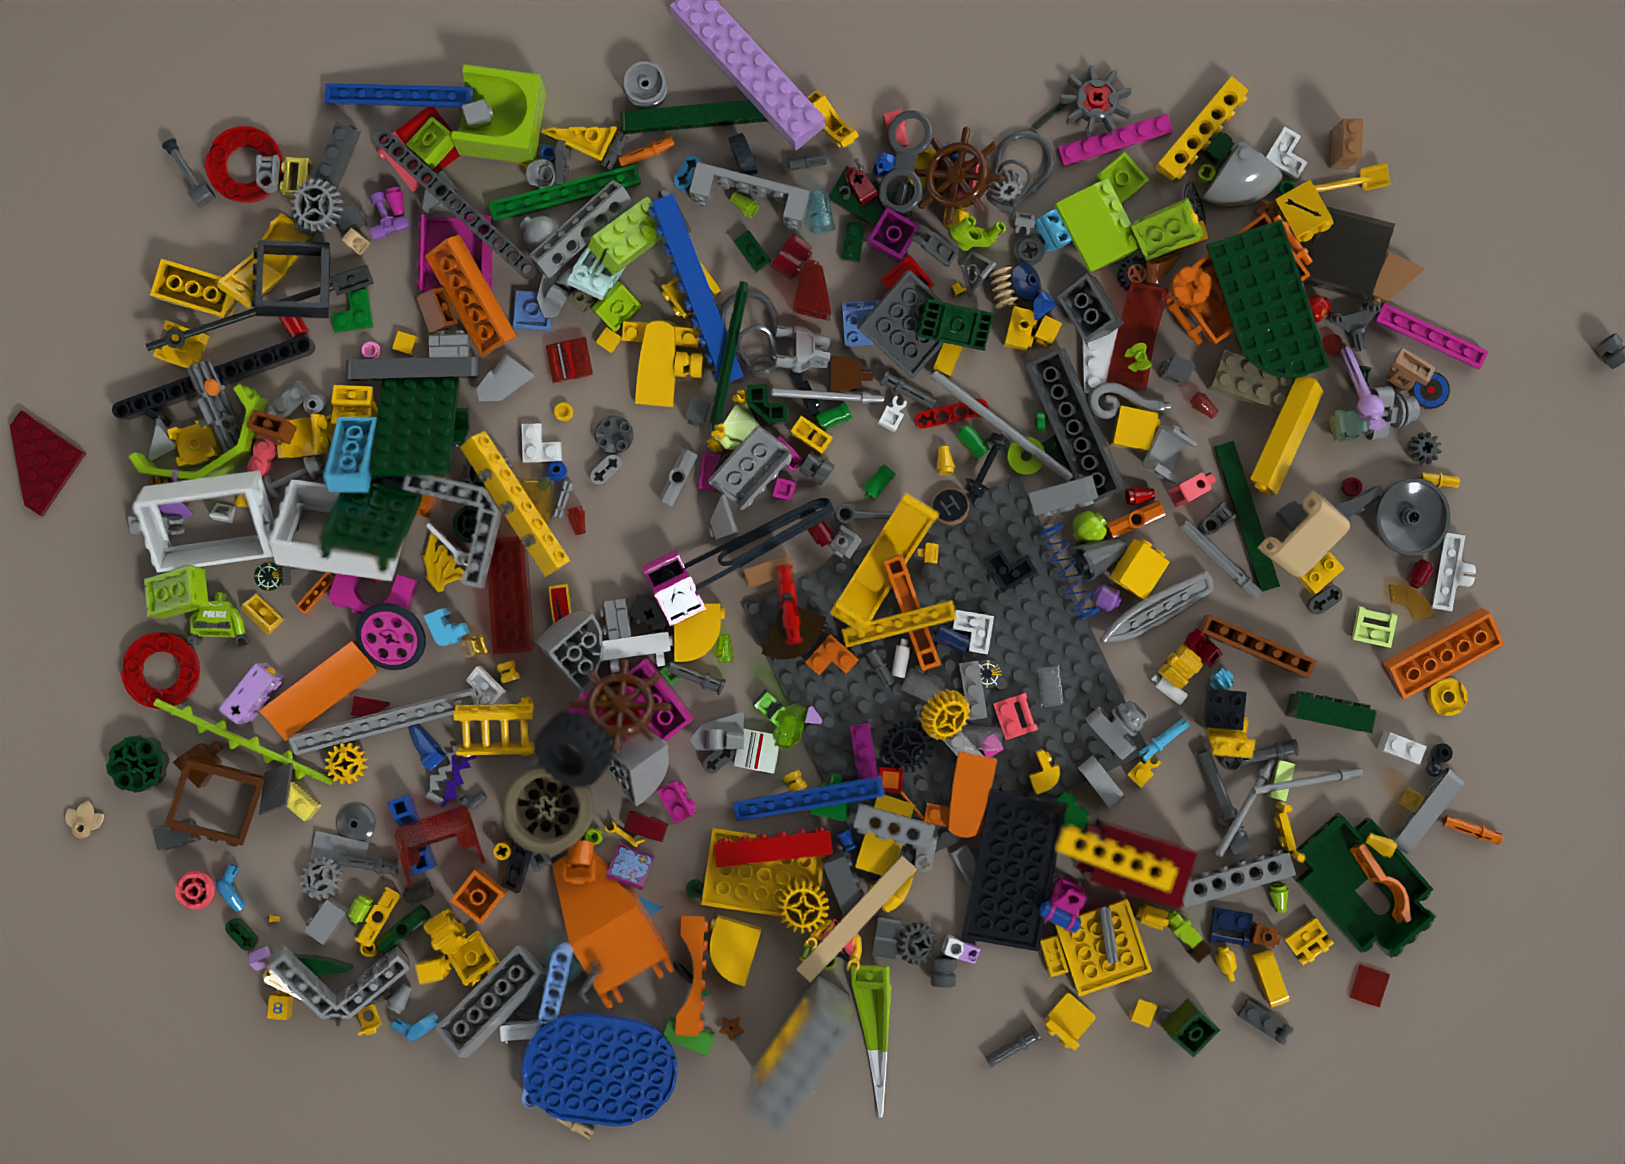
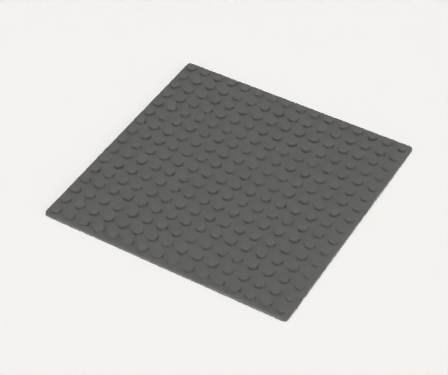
(1029, 631)

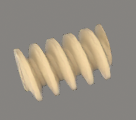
(1002, 288)

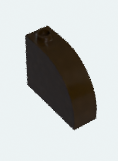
(810, 629)

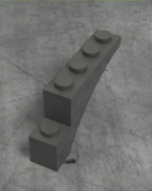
(1294, 514)

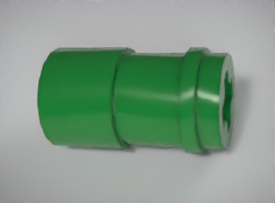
(831, 417)
(971, 440)
(877, 483)

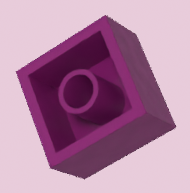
(892, 235)

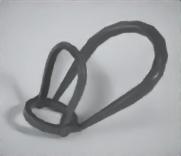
(1027, 191)
(774, 321)

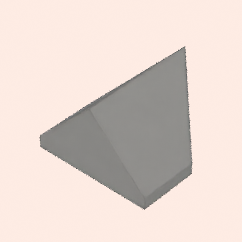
(975, 270)

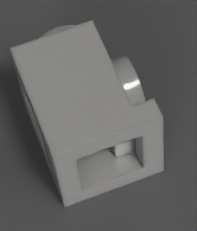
(850, 540)

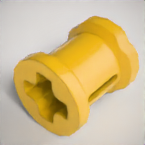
(502, 856)

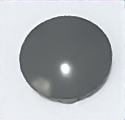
(614, 434)

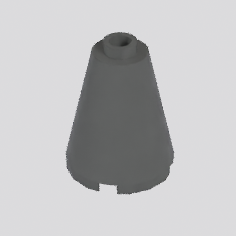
(1097, 557)

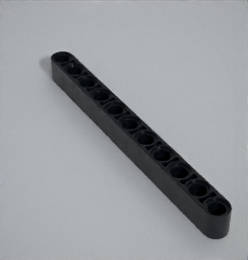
(222, 371)

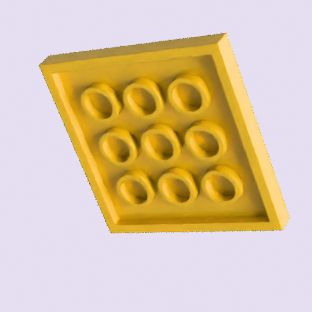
(1087, 952)

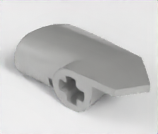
(554, 292)
(503, 380)
(720, 734)

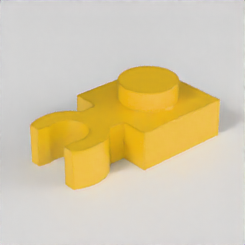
(1141, 773)

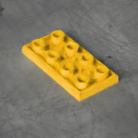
(879, 854)

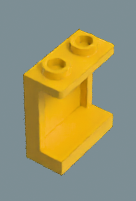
(672, 293)

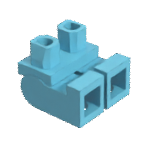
(1053, 231)
(442, 630)

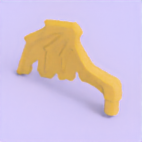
(440, 566)

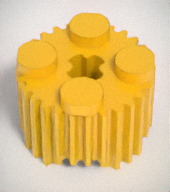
(1180, 666)
(445, 931)

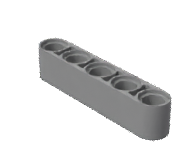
(1431, 807)

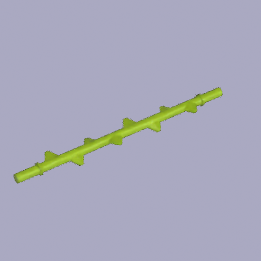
(236, 740)

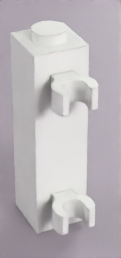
(637, 645)

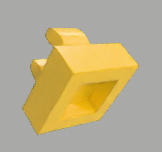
(930, 553)

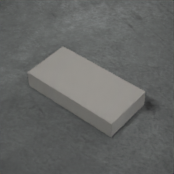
(965, 862)

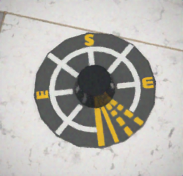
(990, 673)

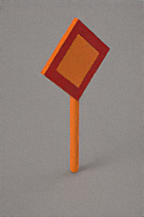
(892, 782)

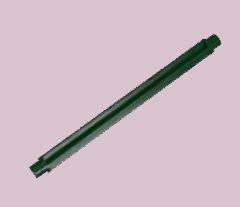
(729, 354)

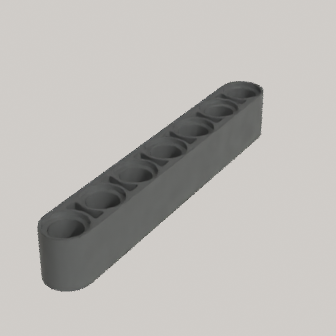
(412, 367)

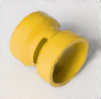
(508, 676)
(798, 784)

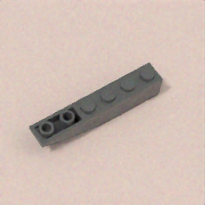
(333, 165)

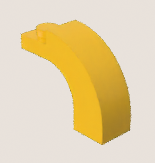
(835, 127)

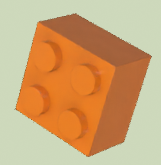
(479, 895)

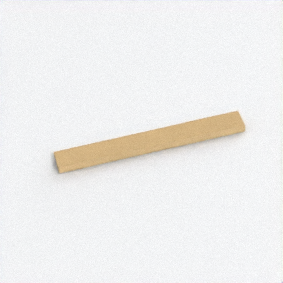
(856, 918)

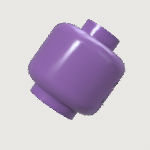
(1106, 597)

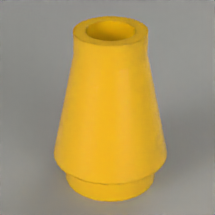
(944, 461)
(1381, 844)

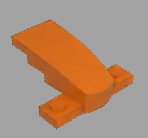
(968, 796)

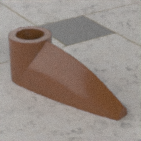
(1160, 266)

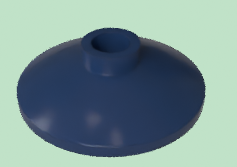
(1025, 281)

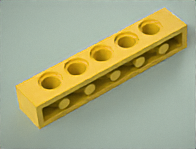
(1232, 90)
(1162, 880)

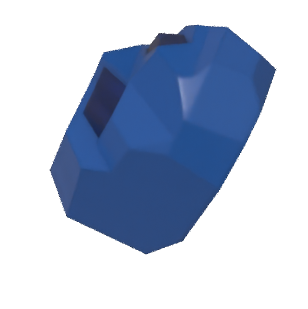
(883, 163)

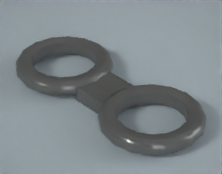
(905, 161)

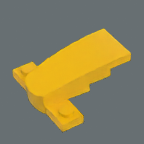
(657, 358)

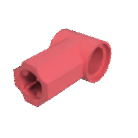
(901, 134)

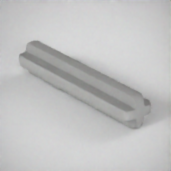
(1108, 934)

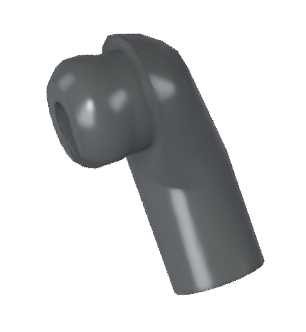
(471, 802)

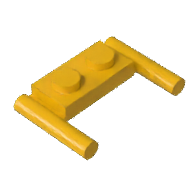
(1286, 837)

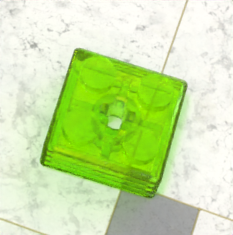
(790, 726)

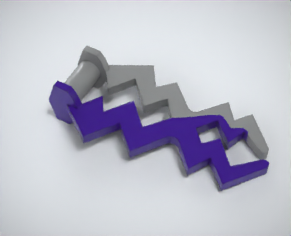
(455, 768)

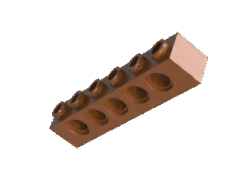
(1257, 646)

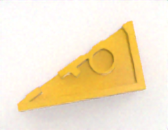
(589, 141)

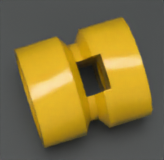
(689, 364)

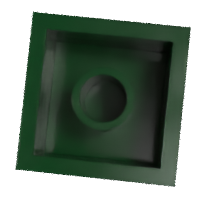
(1190, 1027)

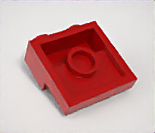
(910, 264)

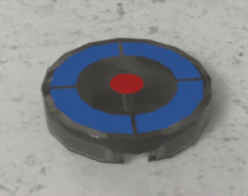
(1432, 394)

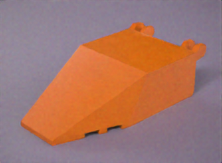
(609, 926)

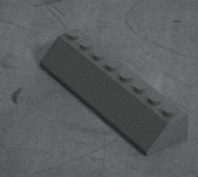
(1074, 422)

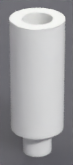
(901, 659)
(1168, 689)

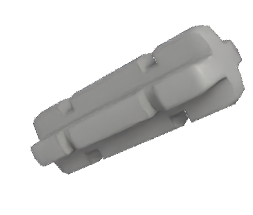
(562, 499)

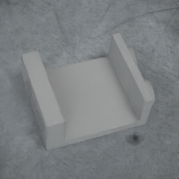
(1166, 451)

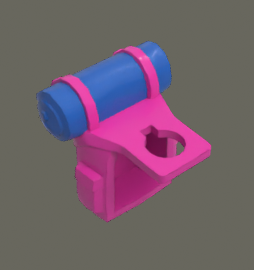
(1064, 905)

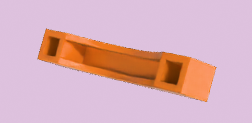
(908, 601)
(688, 1018)

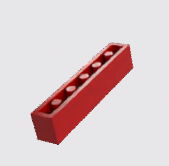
(772, 848)

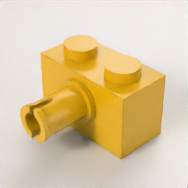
(1020, 328)

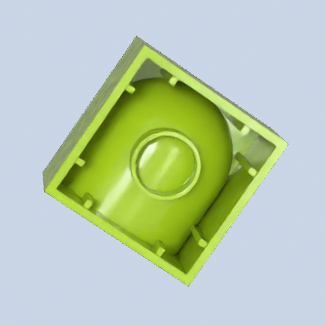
(517, 117)

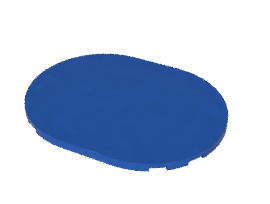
(599, 1069)

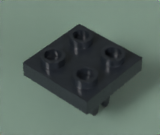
(1224, 709)

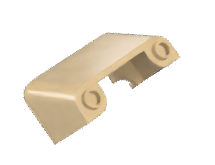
(1310, 539)

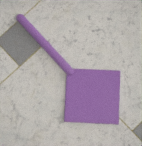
(176, 508)

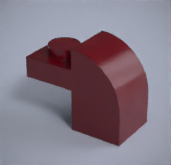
(1203, 647)

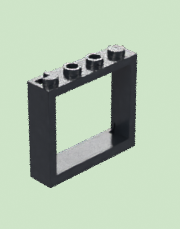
(291, 309)

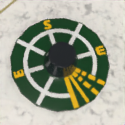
(268, 576)

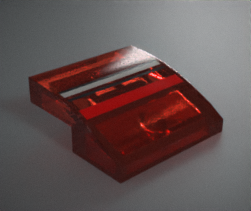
(569, 360)

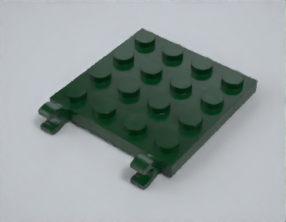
(371, 522)

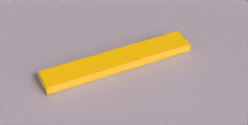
(901, 623)

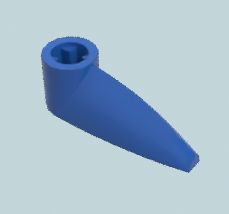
(1043, 305)
(427, 747)

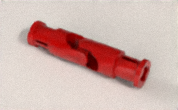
(790, 617)

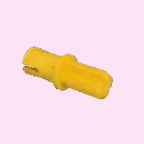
(1441, 480)

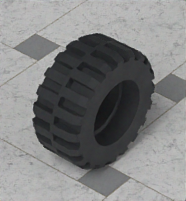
(591, 747)

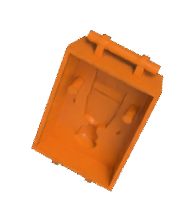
(1211, 315)

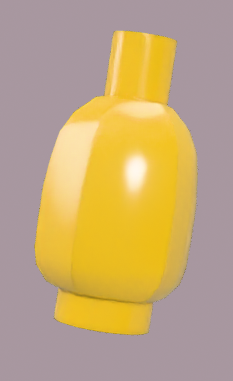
(1226, 962)

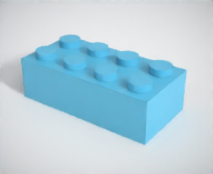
(351, 455)

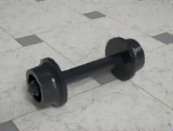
(998, 443)

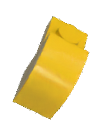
(1047, 776)

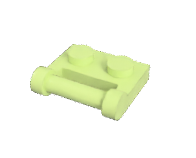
(1373, 633)

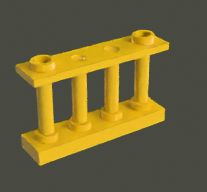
(499, 712)

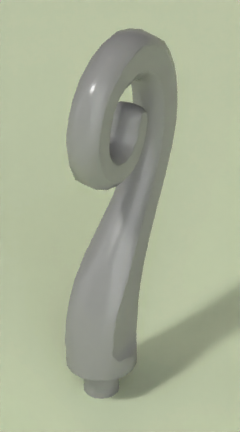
(1138, 401)

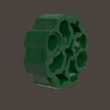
(135, 749)

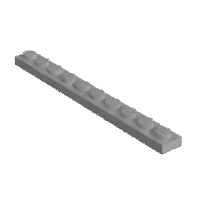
(381, 721)

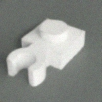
(891, 416)

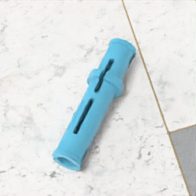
(1163, 739)

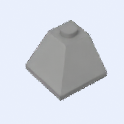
(722, 520)

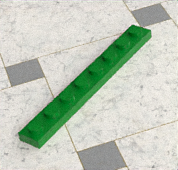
(562, 193)

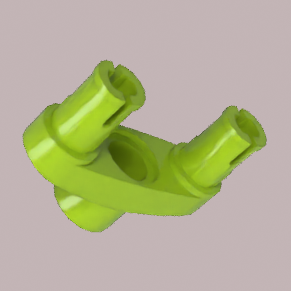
(968, 235)

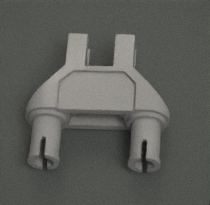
(807, 349)

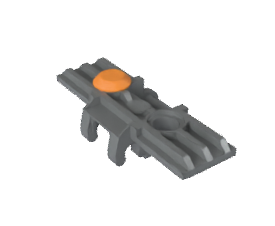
(214, 404)

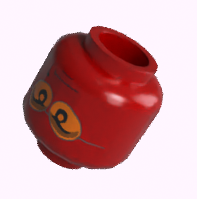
(1320, 307)

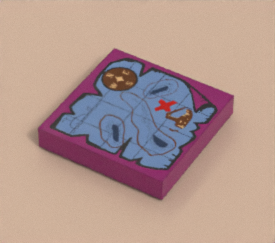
(630, 866)

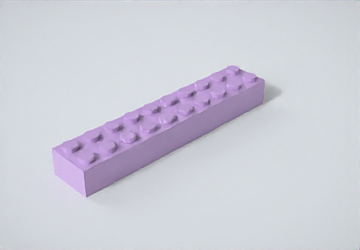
(750, 69)

